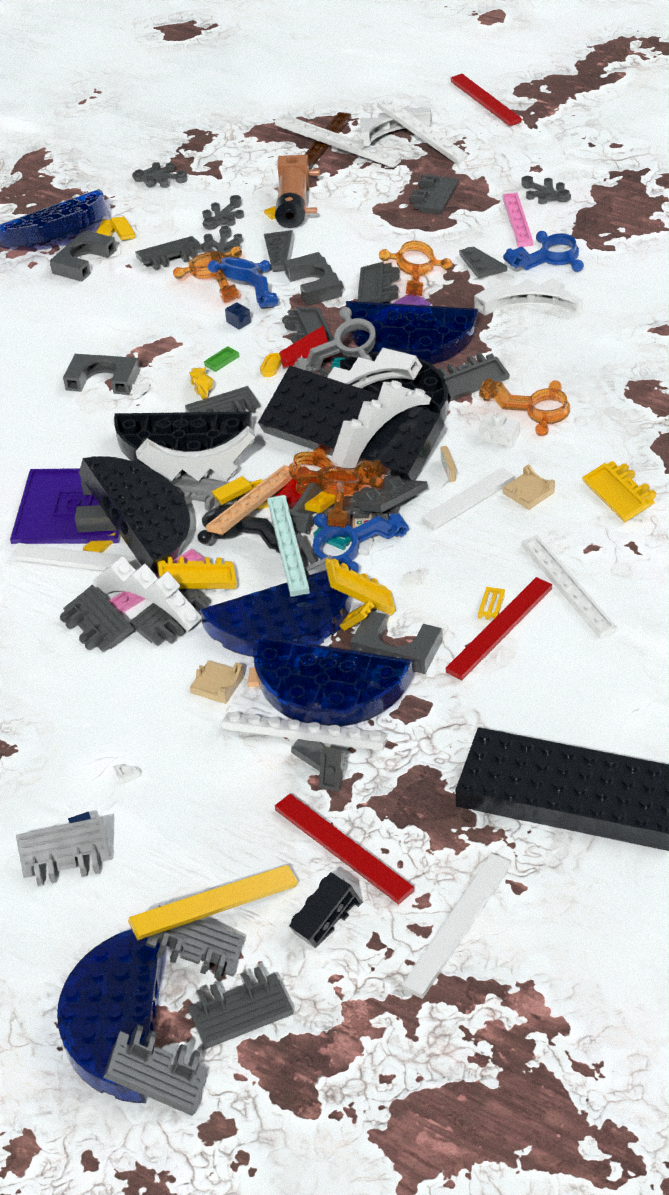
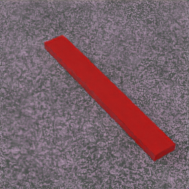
(486, 100)
(498, 628)
(345, 849)

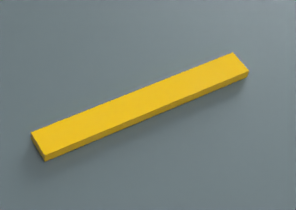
(212, 902)

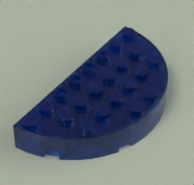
(54, 221)
(417, 330)
(277, 615)
(328, 682)
(107, 994)

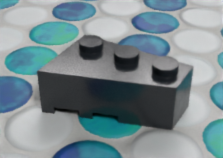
(324, 910)

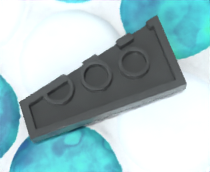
(279, 248)

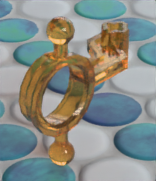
(199, 269)
(413, 286)
(527, 403)
(319, 459)
(340, 483)

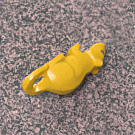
(201, 381)

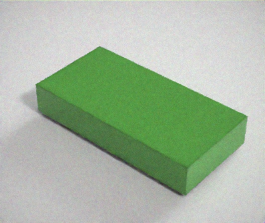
(221, 359)

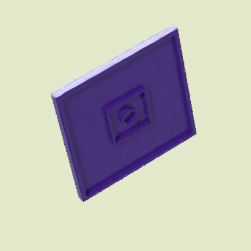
(49, 510)

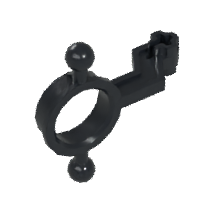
(247, 524)

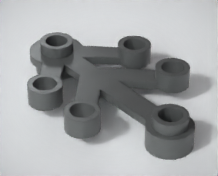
(160, 175)
(561, 194)
(211, 222)
(225, 233)

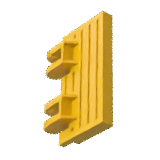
(618, 490)
(199, 575)
(359, 586)

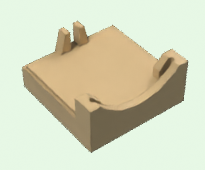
(529, 488)
(217, 681)

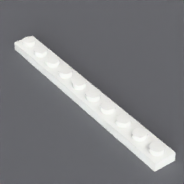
(338, 140)

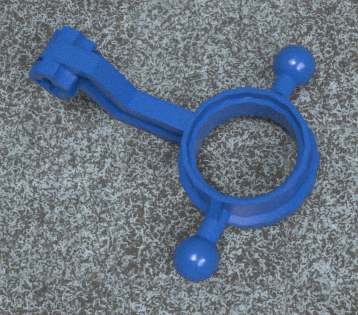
(521, 257)
(246, 271)
(386, 528)

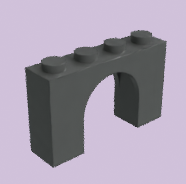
(87, 242)
(314, 265)
(86, 365)
(91, 517)
(420, 650)

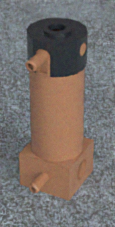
(293, 184)

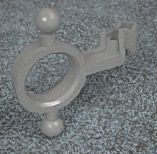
(317, 354)

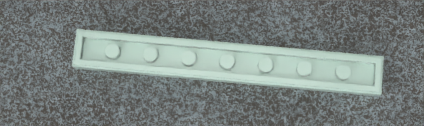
(288, 546)

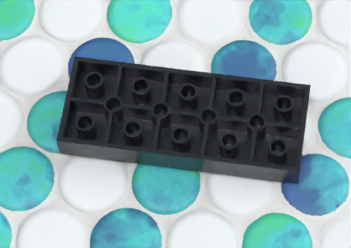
(312, 411)
(567, 788)

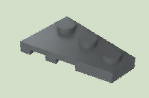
(481, 263)

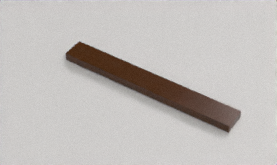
(318, 148)

